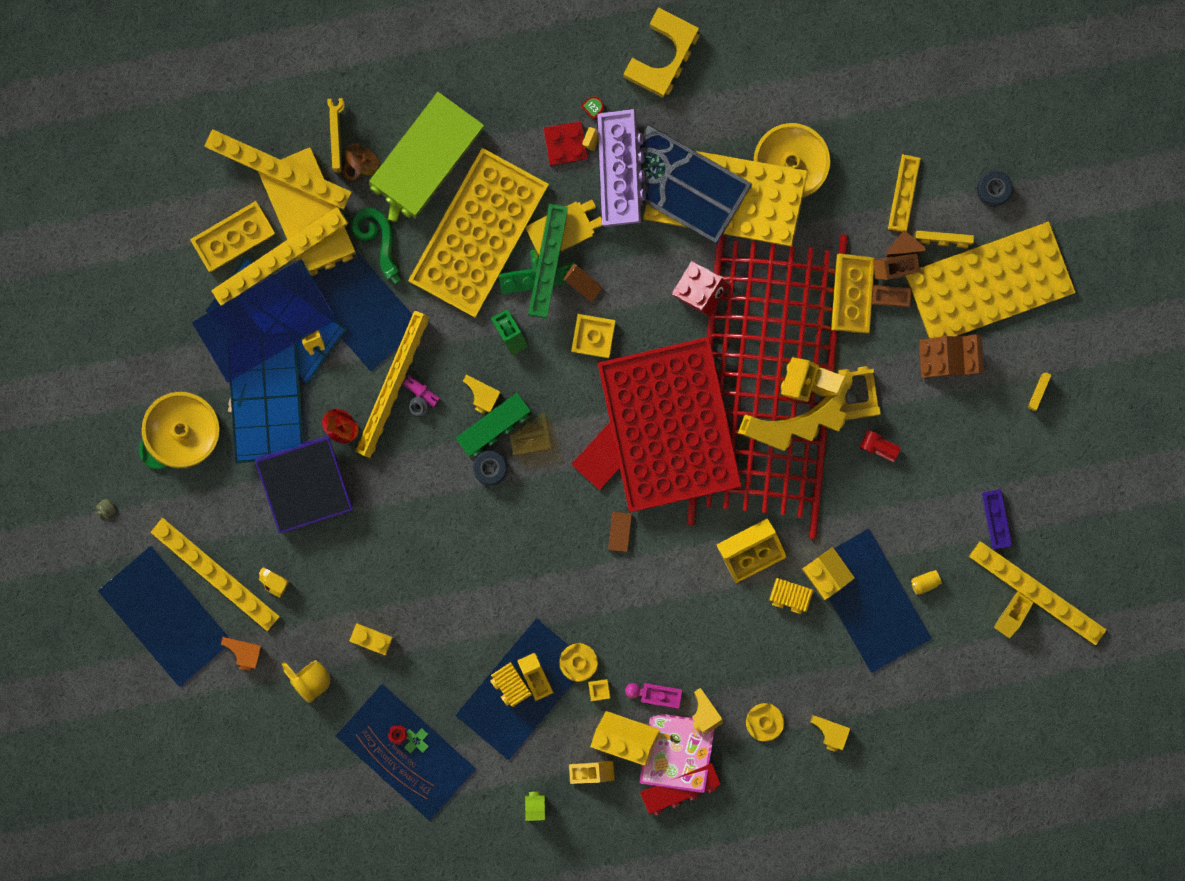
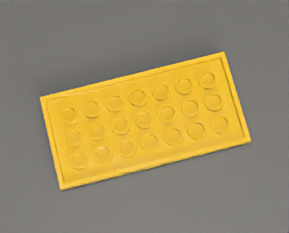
(768, 209)
(478, 232)
(991, 282)

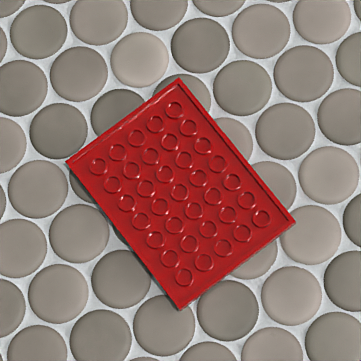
(669, 424)

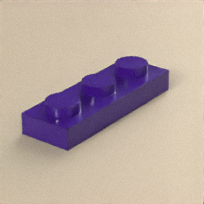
(996, 519)

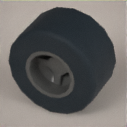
(998, 183)
(490, 468)

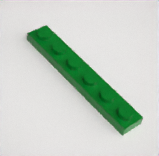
(548, 261)

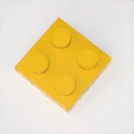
(593, 336)

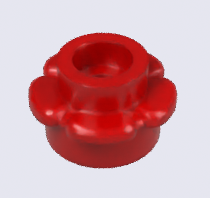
(397, 729)

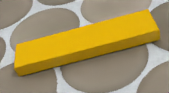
(904, 193)

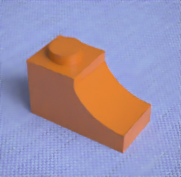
(245, 652)

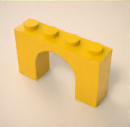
(660, 79)

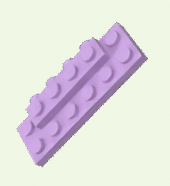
(620, 168)

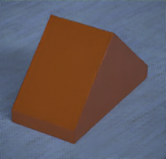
(905, 245)

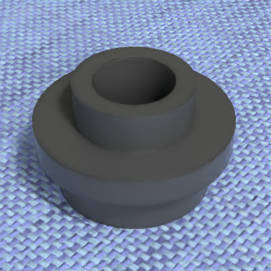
(415, 409)

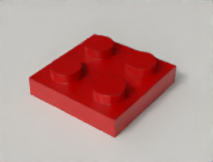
(565, 143)

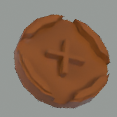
(361, 159)

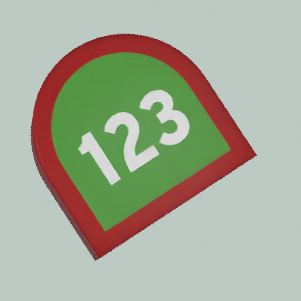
(593, 107)

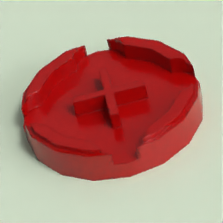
(340, 426)

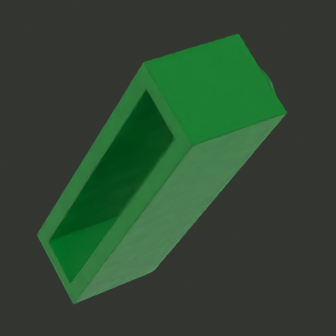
(493, 424)

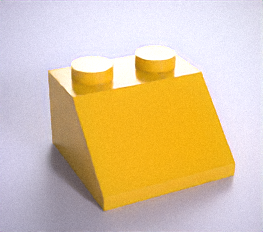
(828, 573)

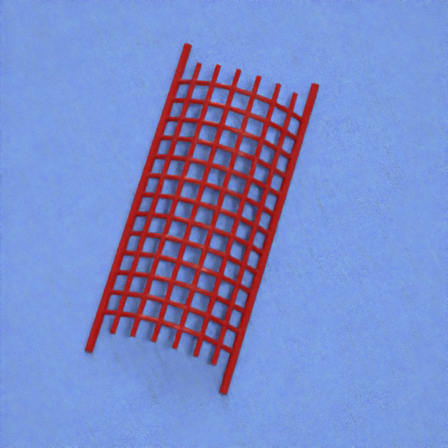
(765, 319)

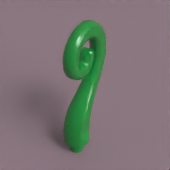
(386, 263)

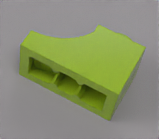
(535, 806)

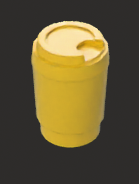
(926, 582)

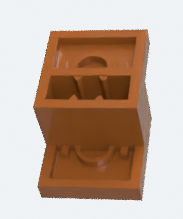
(951, 356)

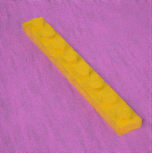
(278, 169)
(280, 256)
(392, 384)
(215, 574)
(1037, 593)

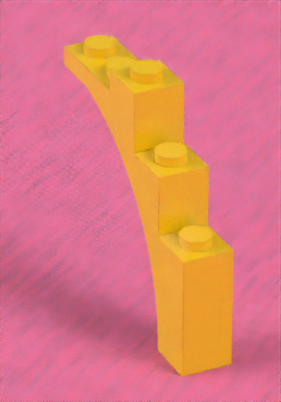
(778, 433)

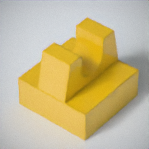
(313, 340)

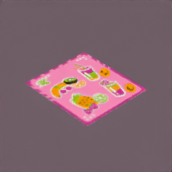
(677, 753)

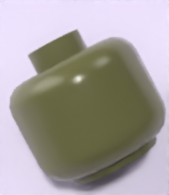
(105, 509)

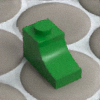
(509, 332)

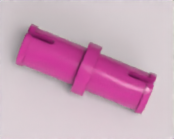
(421, 391)

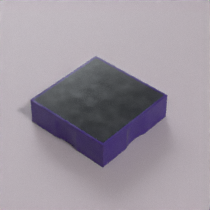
(303, 484)

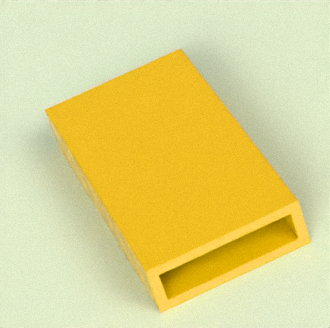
(298, 210)

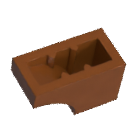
(896, 266)

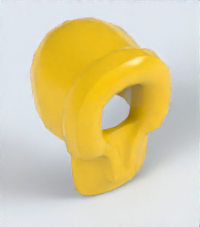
(310, 681)

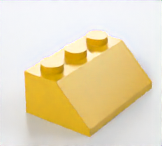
(751, 550)
(625, 738)

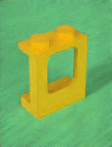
(863, 409)

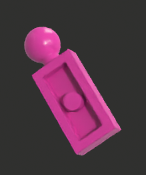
(655, 694)

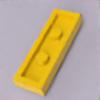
(944, 239)

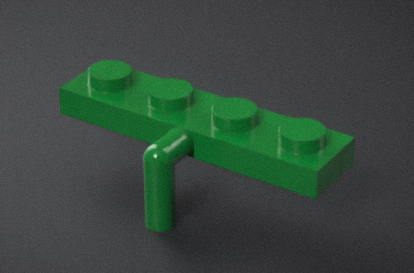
(524, 279)

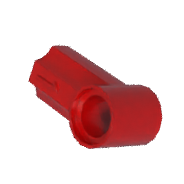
(877, 445)

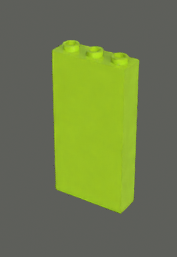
(425, 155)

